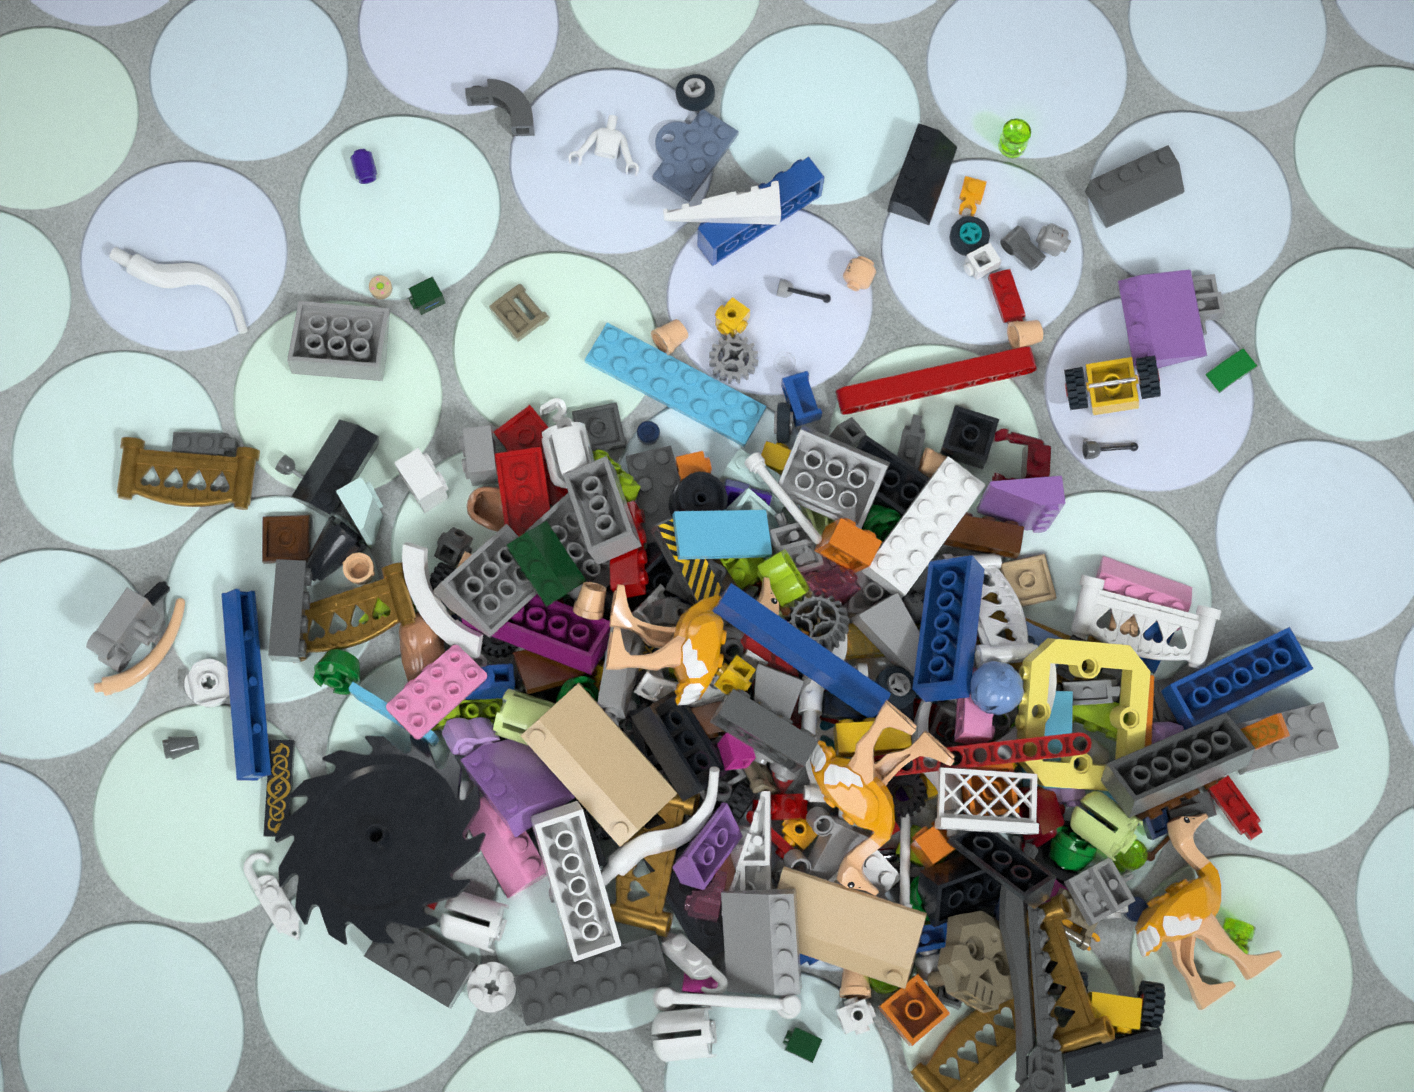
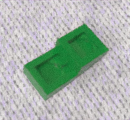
(1231, 370)

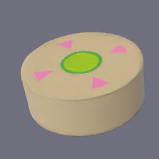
(380, 287)

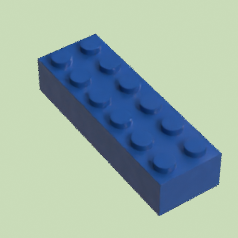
(797, 189)
(948, 629)
(1237, 679)

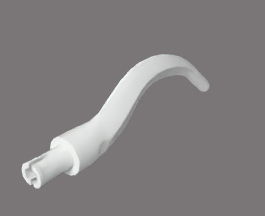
(179, 275)
(812, 693)
(950, 806)
(661, 840)

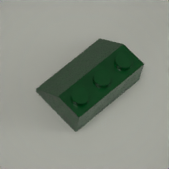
(545, 563)

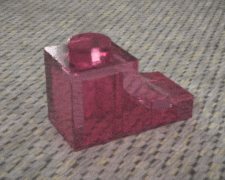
(835, 582)
(707, 902)

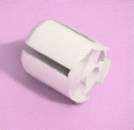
(566, 450)
(469, 932)
(686, 1047)

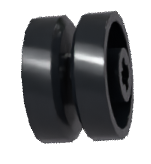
(698, 493)

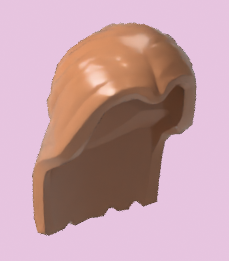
(485, 507)
(419, 647)

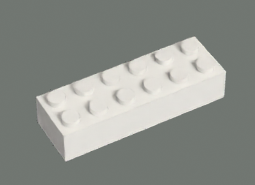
(924, 527)
(575, 880)

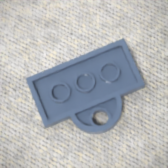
(692, 152)

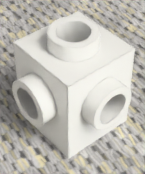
(846, 1018)

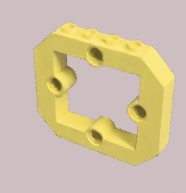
(1133, 701)

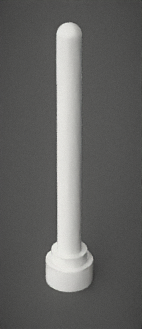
(756, 464)
(905, 861)

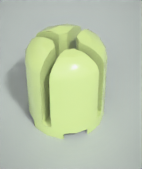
(519, 714)
(1098, 834)

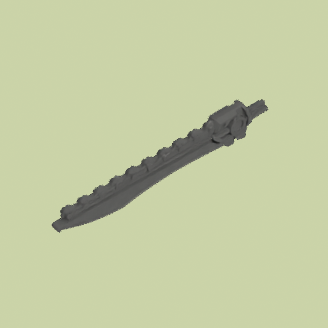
(1044, 1067)

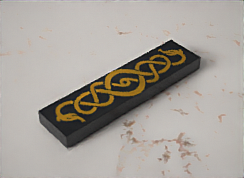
(279, 785)

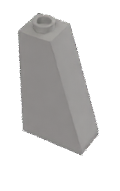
(891, 631)
(618, 685)
(776, 690)

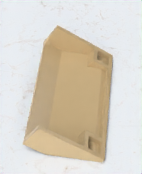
(599, 764)
(854, 928)

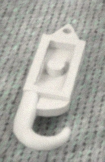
(273, 898)
(693, 961)

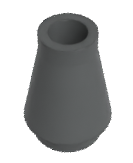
(179, 745)

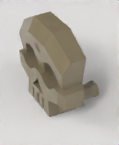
(974, 962)

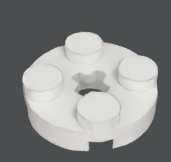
(198, 676)
(479, 994)

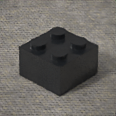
(969, 437)

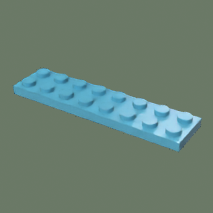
(675, 384)

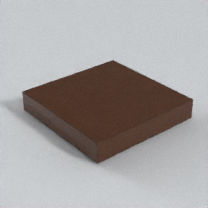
(286, 538)

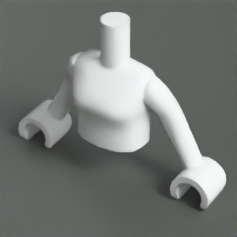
(607, 145)

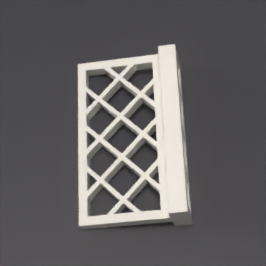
(990, 823)

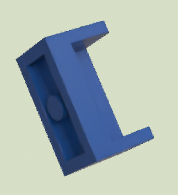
(801, 398)

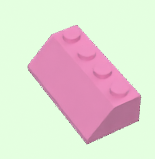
(1143, 585)
(510, 858)

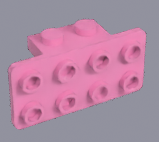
(436, 691)

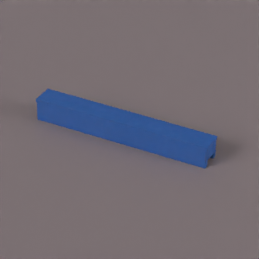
(801, 651)
(246, 685)

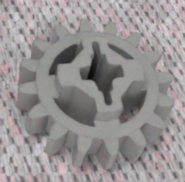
(729, 350)

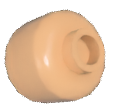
(859, 273)

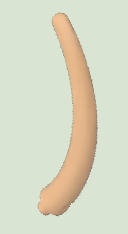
(135, 674)

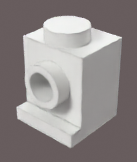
(987, 257)

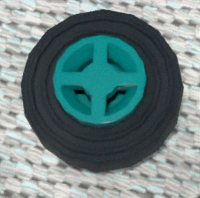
(972, 228)

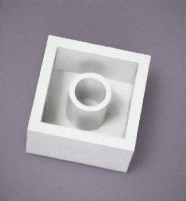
(423, 482)

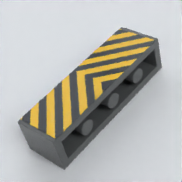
(693, 575)

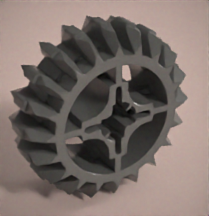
(808, 613)

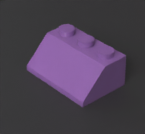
(708, 849)

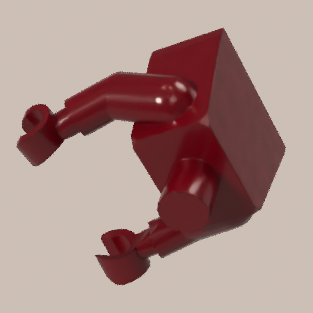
(1035, 455)
(1048, 815)

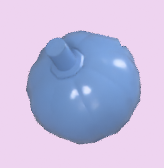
(996, 688)

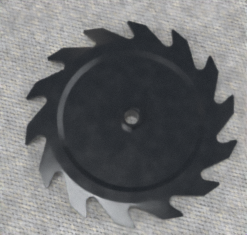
(402, 872)

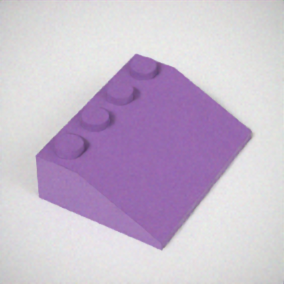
(1163, 317)
(1025, 501)
(515, 782)

